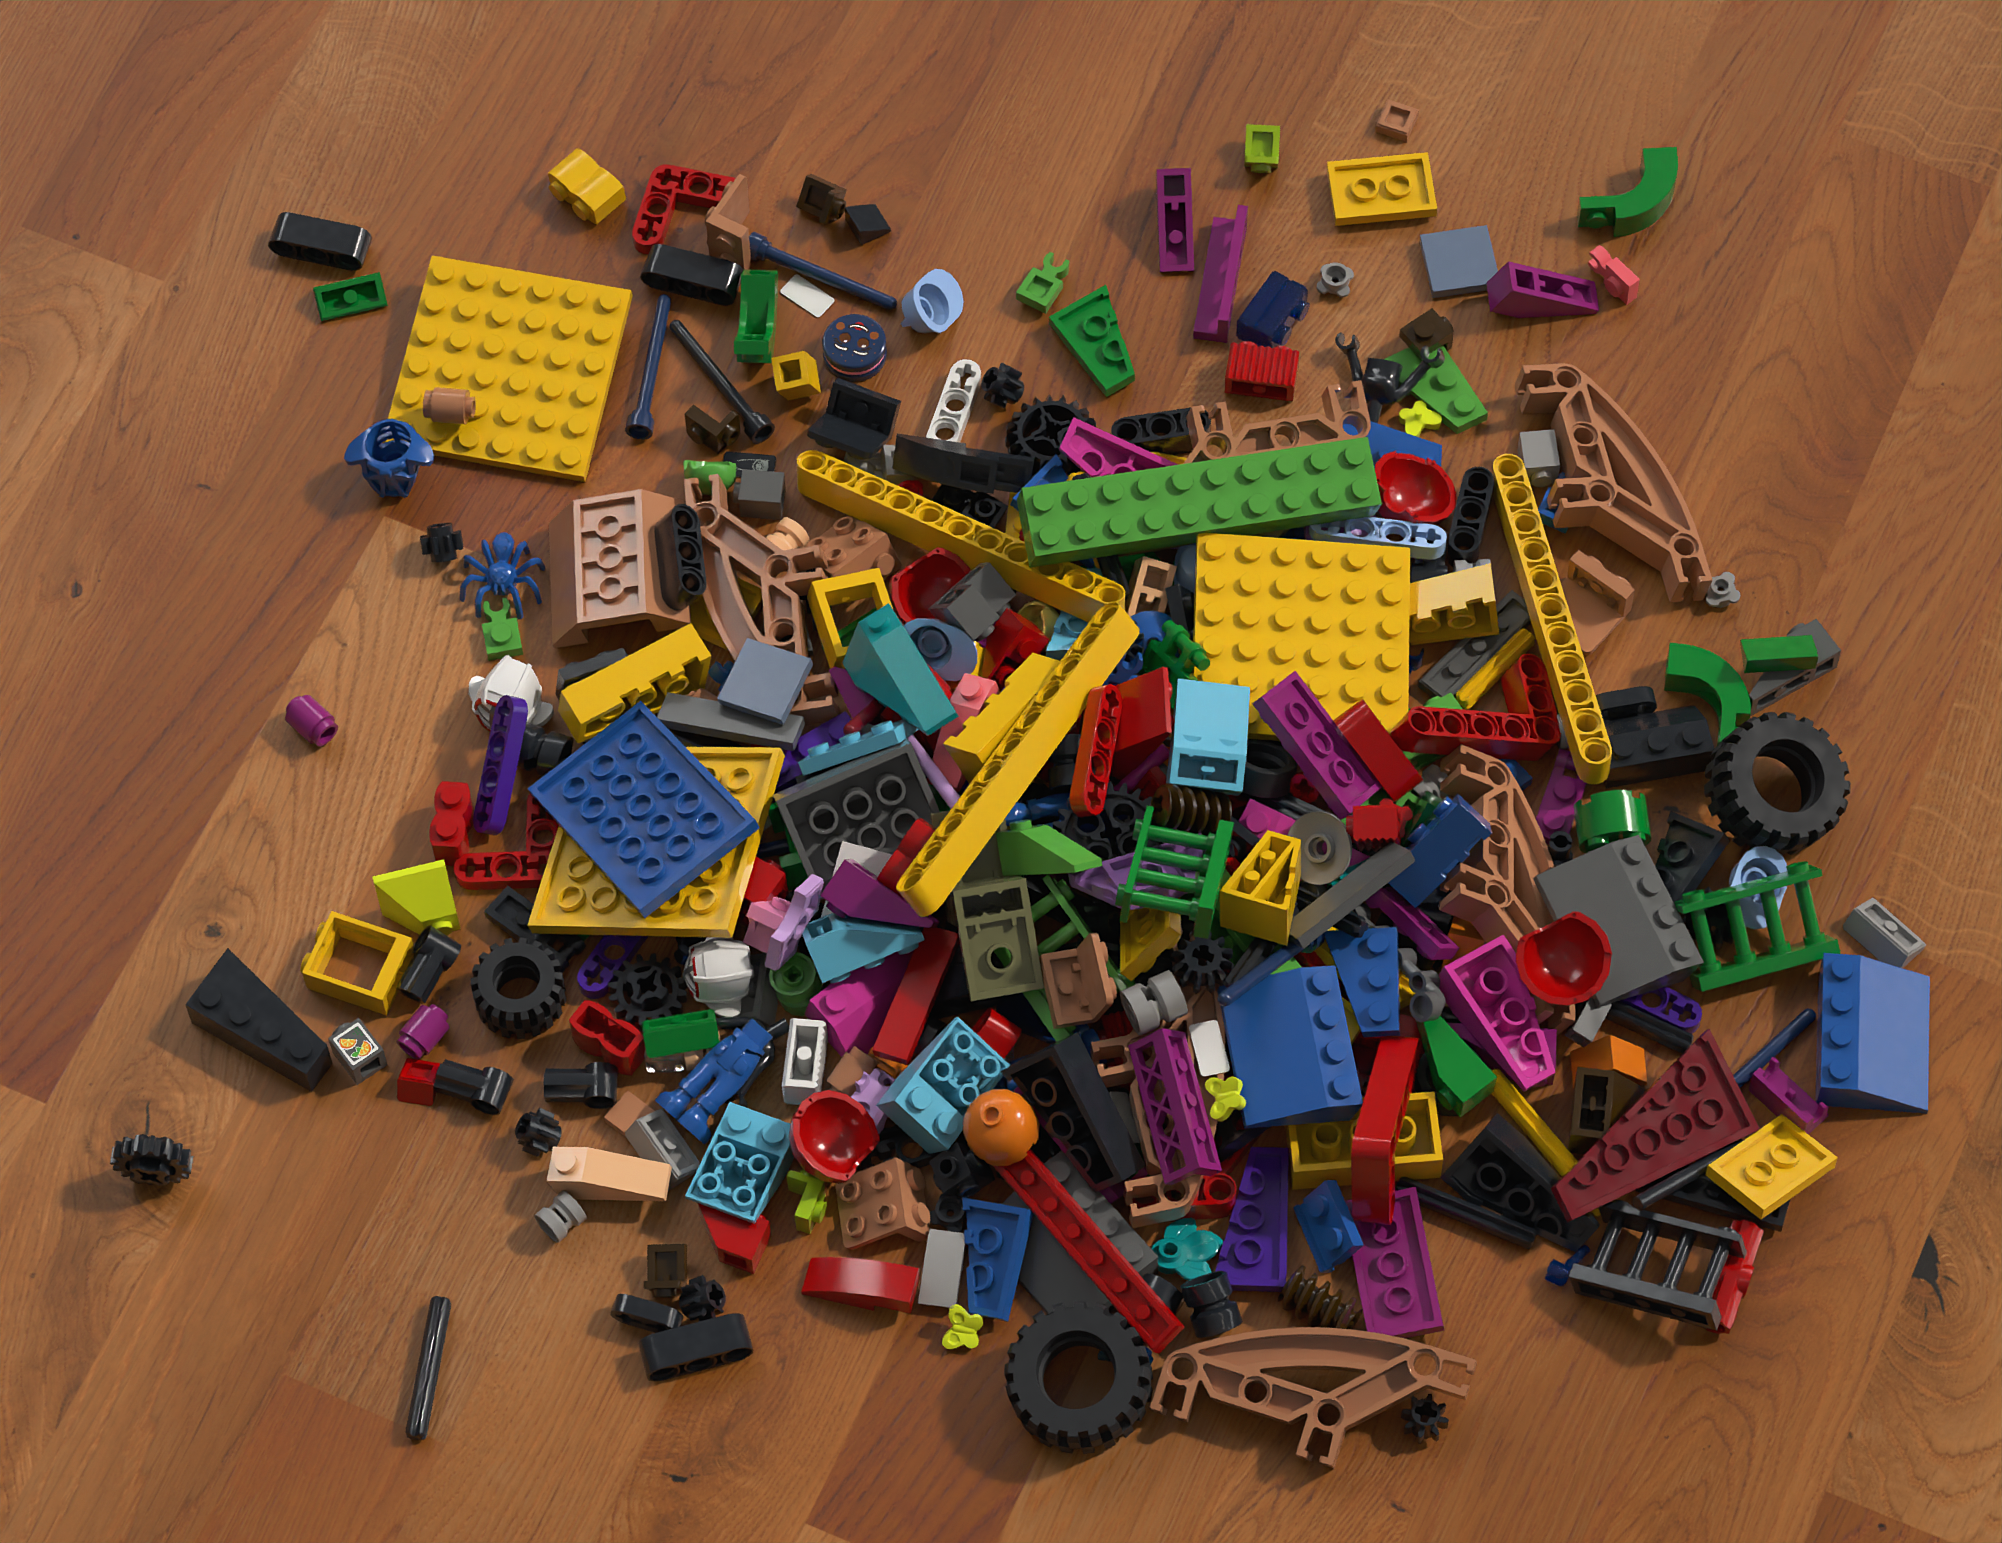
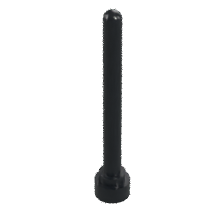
(757, 426)

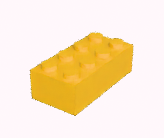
(1324, 1149)

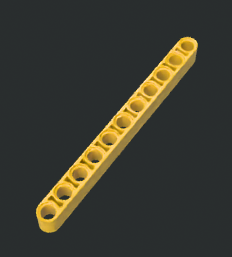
(934, 526)
(1551, 620)
(1017, 760)

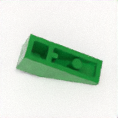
(1456, 1070)

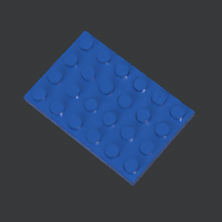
(643, 809)

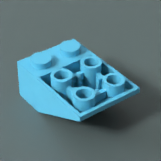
(1209, 736)
(853, 942)
(940, 1084)
(743, 1163)

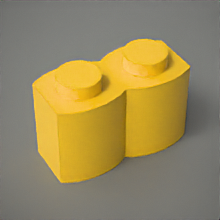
(586, 186)

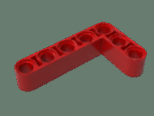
(1520, 734)
(1380, 1129)

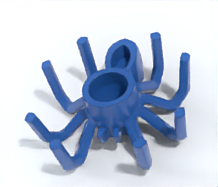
(501, 575)

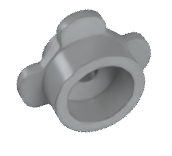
(1338, 272)
(1722, 598)

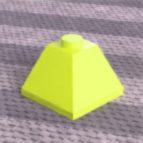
(418, 898)

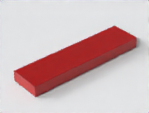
(916, 995)

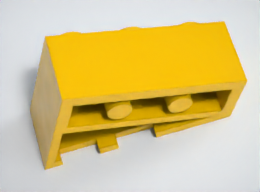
(1264, 889)

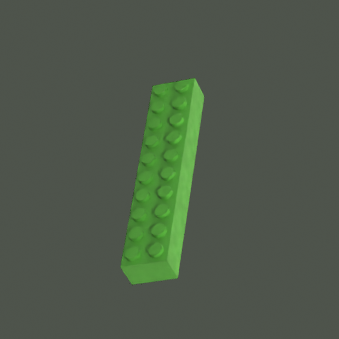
(1210, 496)

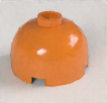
(1000, 1127)

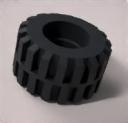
(514, 962)

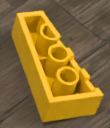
(1453, 606)
(670, 665)
(986, 731)

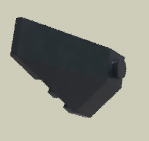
(1514, 1180)

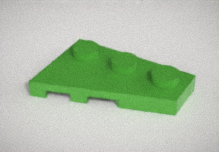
(1443, 390)

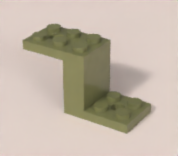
(990, 915)

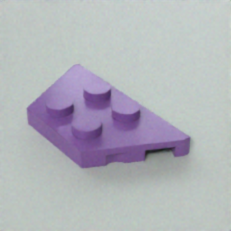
(1104, 880)

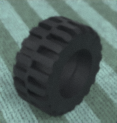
(1810, 759)
(1067, 1329)

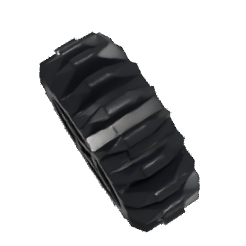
(1054, 420)

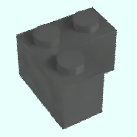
(975, 602)

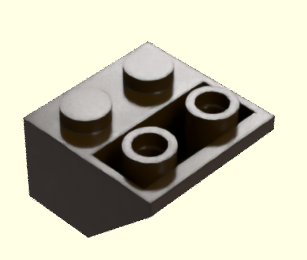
(1597, 1104)

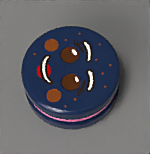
(854, 347)

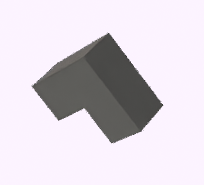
(1588, 1022)

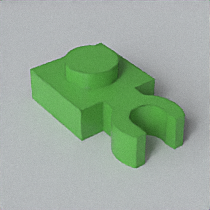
(1043, 286)
(501, 633)

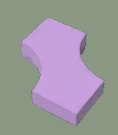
(786, 938)

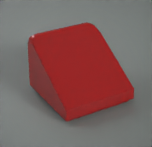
(417, 1082)

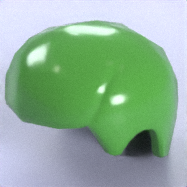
(703, 469)

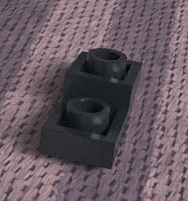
(976, 505)

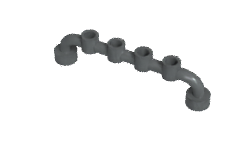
(1428, 1000)

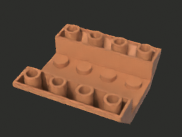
(608, 565)

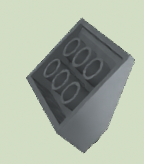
(858, 803)
(1633, 908)
(1050, 1271)

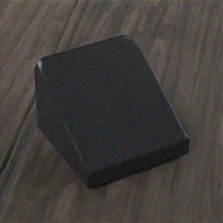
(866, 222)

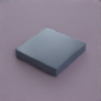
(1458, 260)
(765, 681)

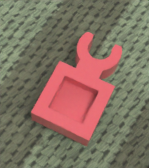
(1617, 277)

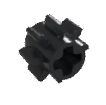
(1002, 385)
(441, 542)
(1102, 921)
(538, 1132)
(702, 1299)
(1435, 1421)

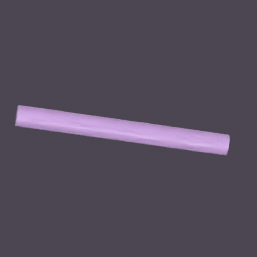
(934, 774)

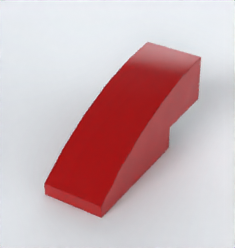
(862, 1283)

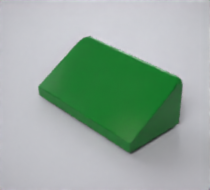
(350, 296)
(1778, 654)
(680, 1033)

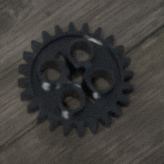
(1115, 804)

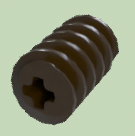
(1189, 809)
(1317, 1302)

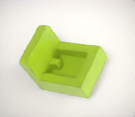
(1262, 147)
(812, 1204)

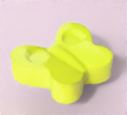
(1419, 418)
(1226, 1096)
(963, 1328)

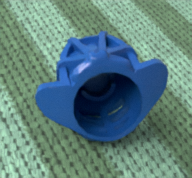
(392, 465)

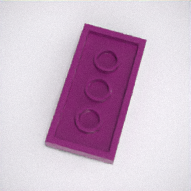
(1317, 745)
(1397, 1273)

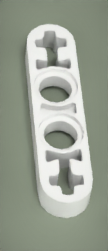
(956, 420)

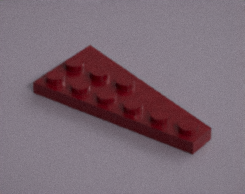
(1674, 1123)

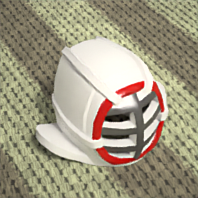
(511, 679)
(719, 974)

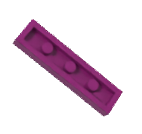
(1221, 277)
(1180, 1100)

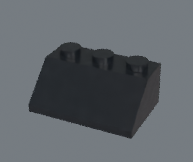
(1658, 745)

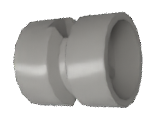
(1153, 1002)

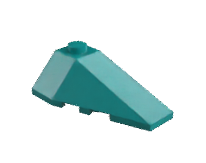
(892, 670)

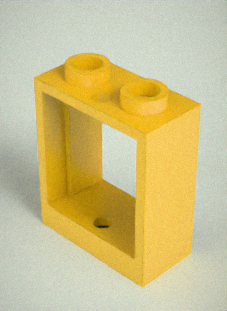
(837, 591)
(384, 990)

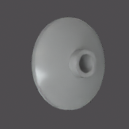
(1313, 831)

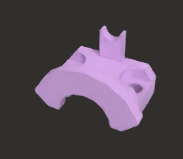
(870, 1091)

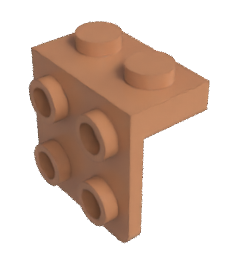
(725, 234)
(856, 547)
(1595, 600)
(1078, 983)
(883, 1203)

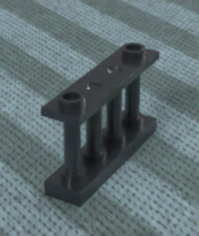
(1664, 1297)

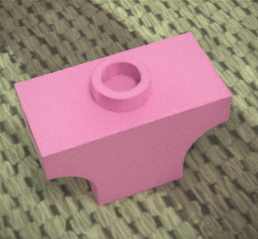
(764, 921)

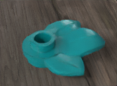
(1188, 1247)

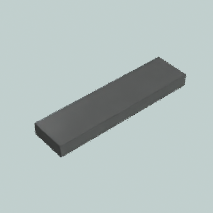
(1474, 652)
(719, 721)
(1349, 893)

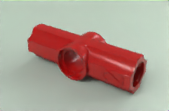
(1736, 1275)

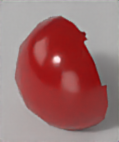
(1414, 489)
(924, 583)
(1565, 959)
(831, 1135)

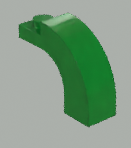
(1640, 206)
(757, 316)
(1712, 679)

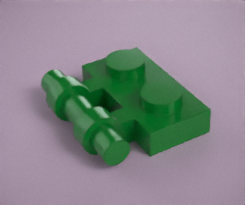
(1163, 652)

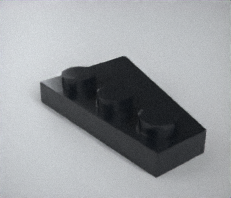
(1687, 854)

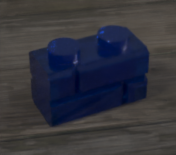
(1273, 312)

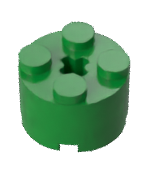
(1611, 818)

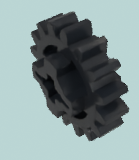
(645, 978)
(151, 1160)

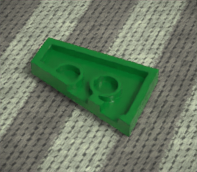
(1094, 339)

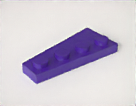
(1257, 1230)

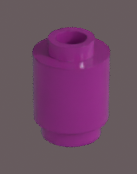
(311, 720)
(423, 1031)

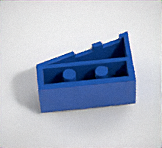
(1440, 848)

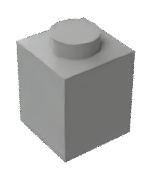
(1539, 456)

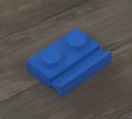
(1328, 1226)

